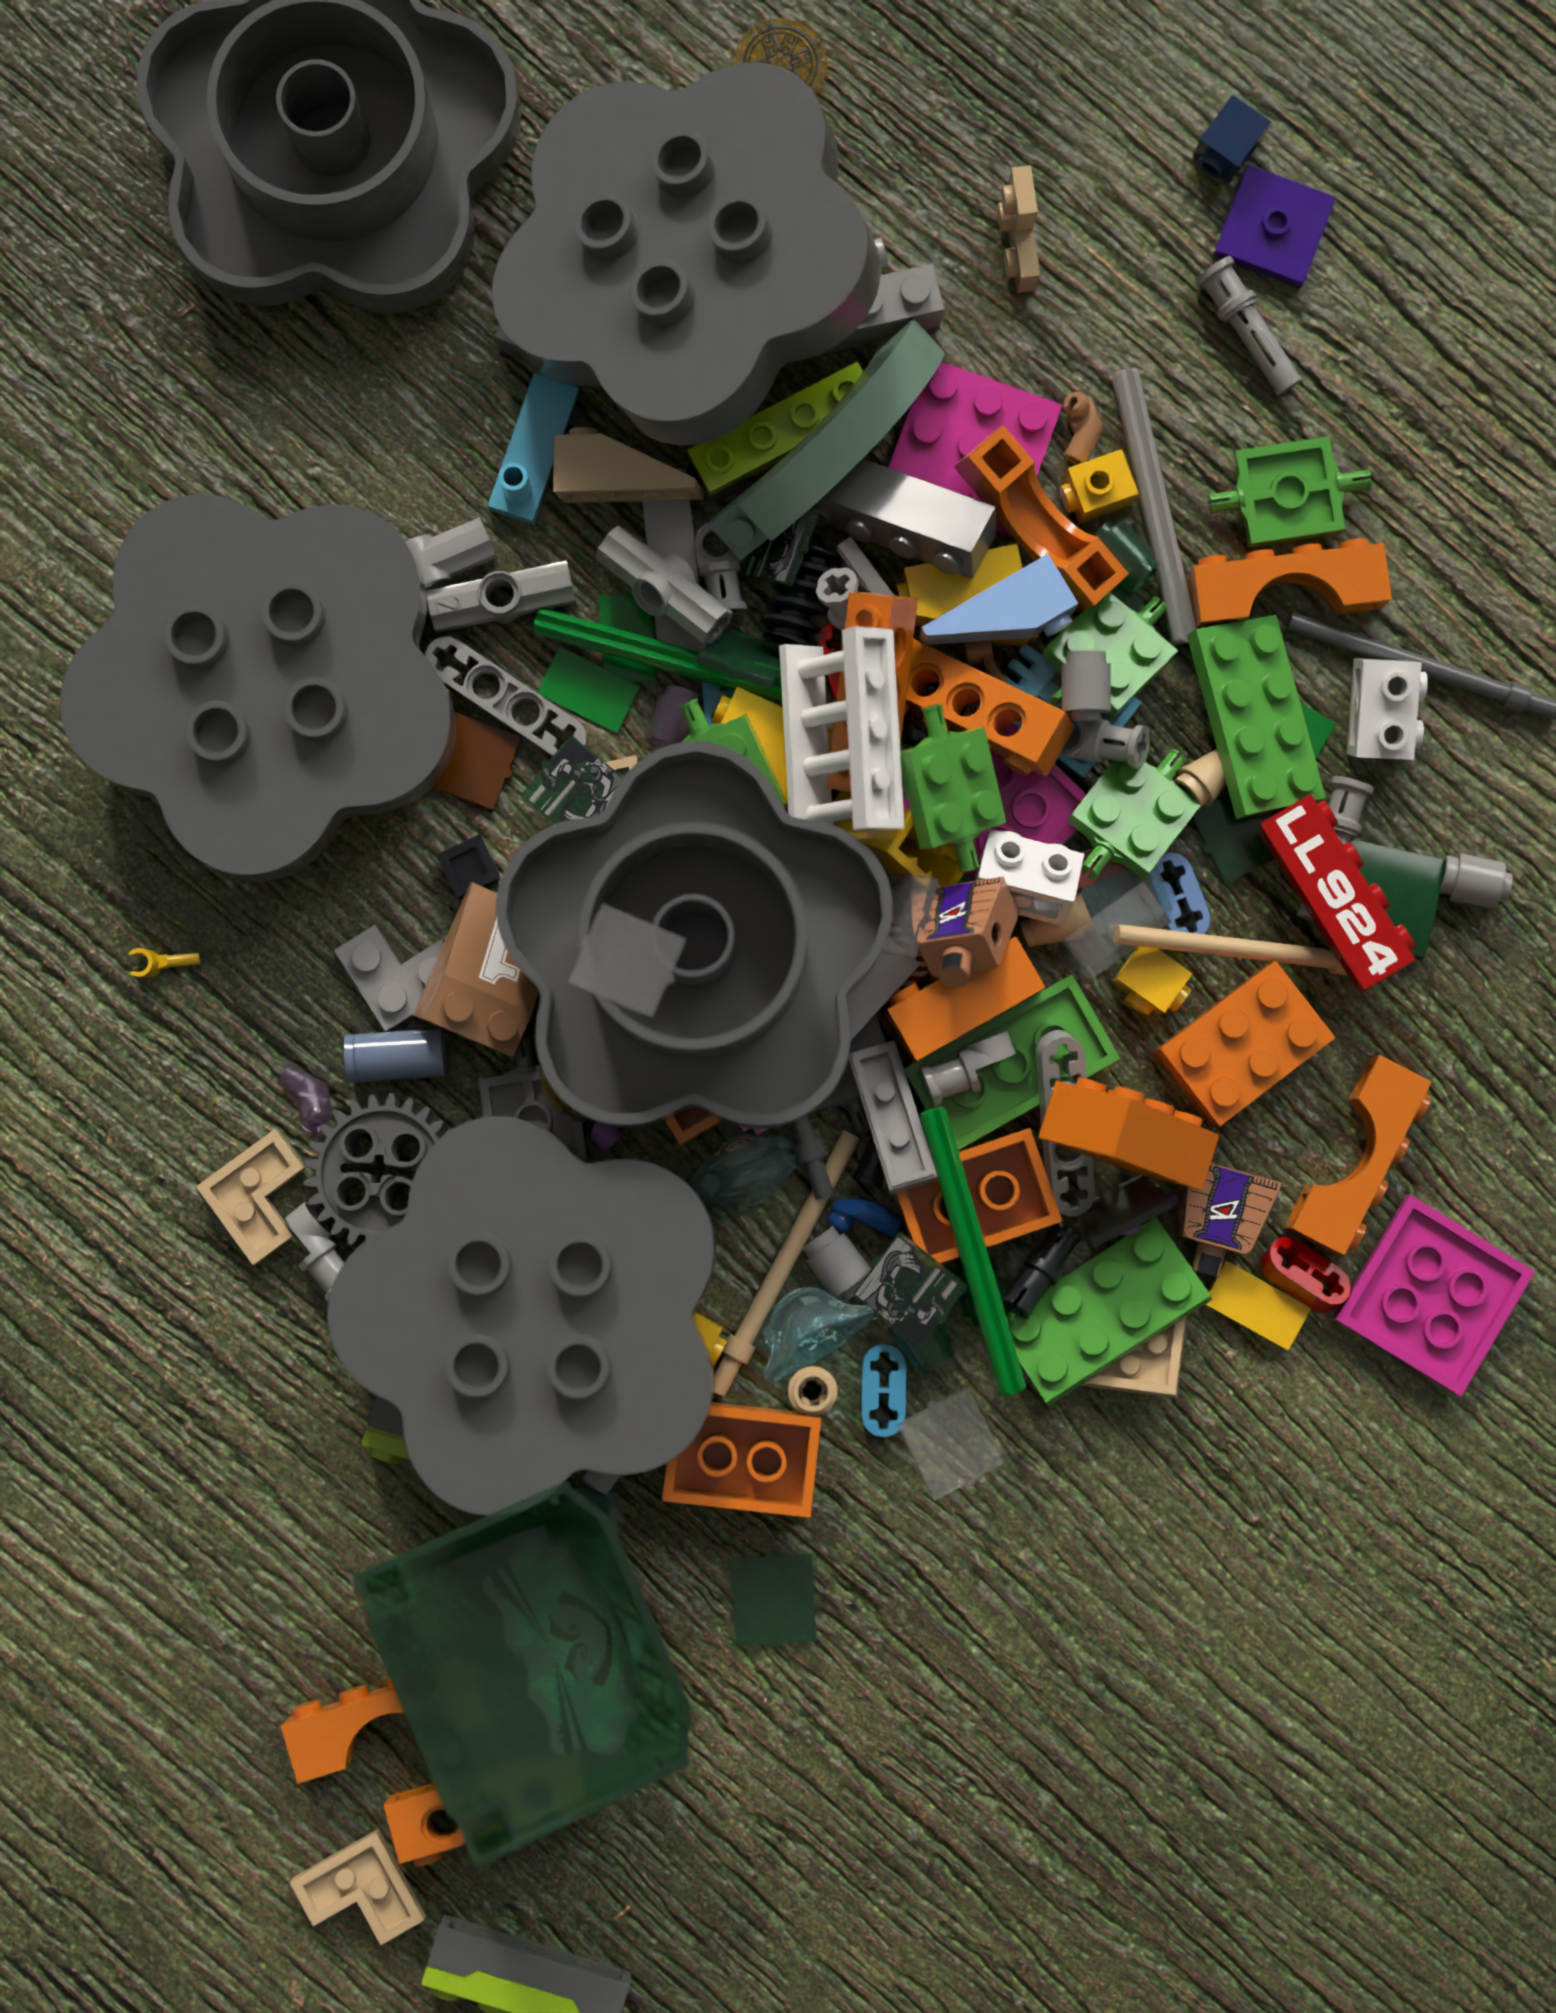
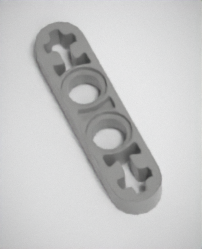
(509, 695)
(1047, 1068)

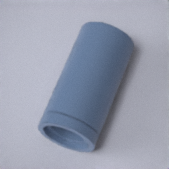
(395, 1055)

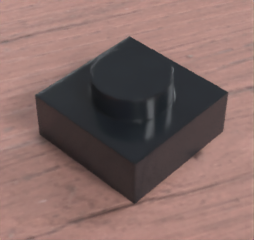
(468, 863)

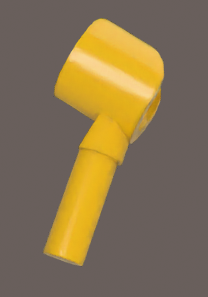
(157, 962)

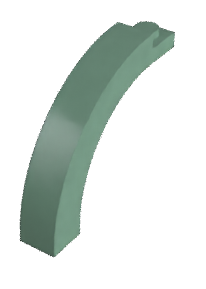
(835, 445)

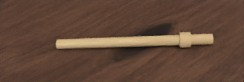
(1227, 947)
(739, 1347)

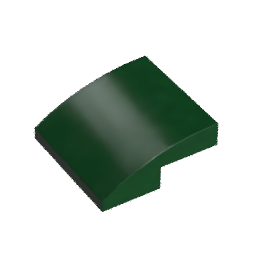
(1410, 886)

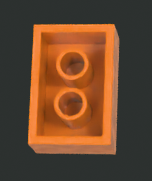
(940, 1014)
(1243, 1044)
(1129, 1133)
(1006, 1190)
(748, 1461)

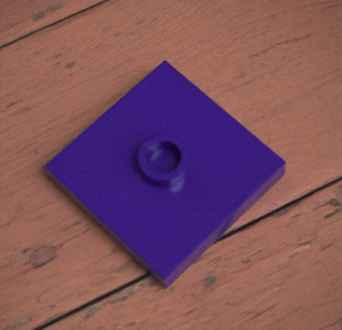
(1274, 226)

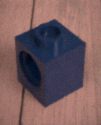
(1230, 139)

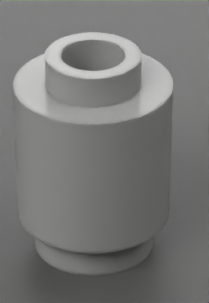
(1086, 685)
(1475, 880)
(836, 1263)

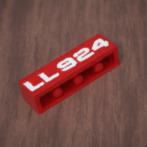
(1336, 893)

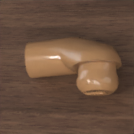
(1084, 424)

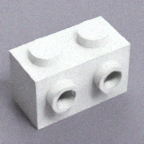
(1386, 709)
(1038, 874)

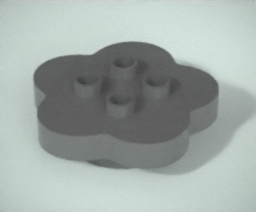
(327, 144)
(686, 248)
(261, 679)
(774, 930)
(532, 1315)

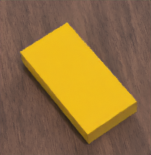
(1257, 1305)

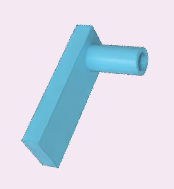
(531, 449)

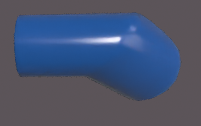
(865, 1211)

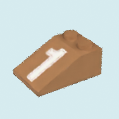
(476, 982)

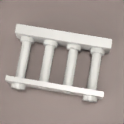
(871, 724)

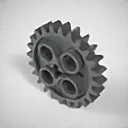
(390, 1131)

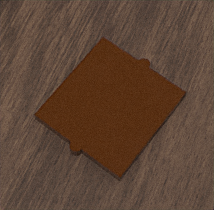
(479, 762)

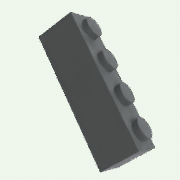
(910, 518)

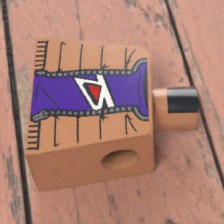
(968, 929)
(1224, 1215)

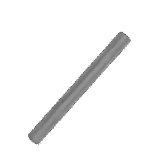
(1154, 504)

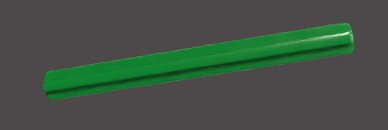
(640, 650)
(973, 1251)

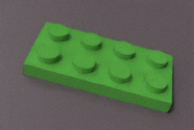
(1255, 715)
(1012, 1084)
(1106, 1311)

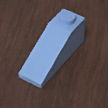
(1014, 608)

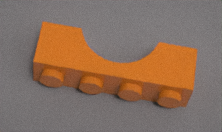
(1006, 478)
(1345, 577)
(1387, 1102)
(324, 1737)

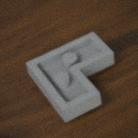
(384, 982)

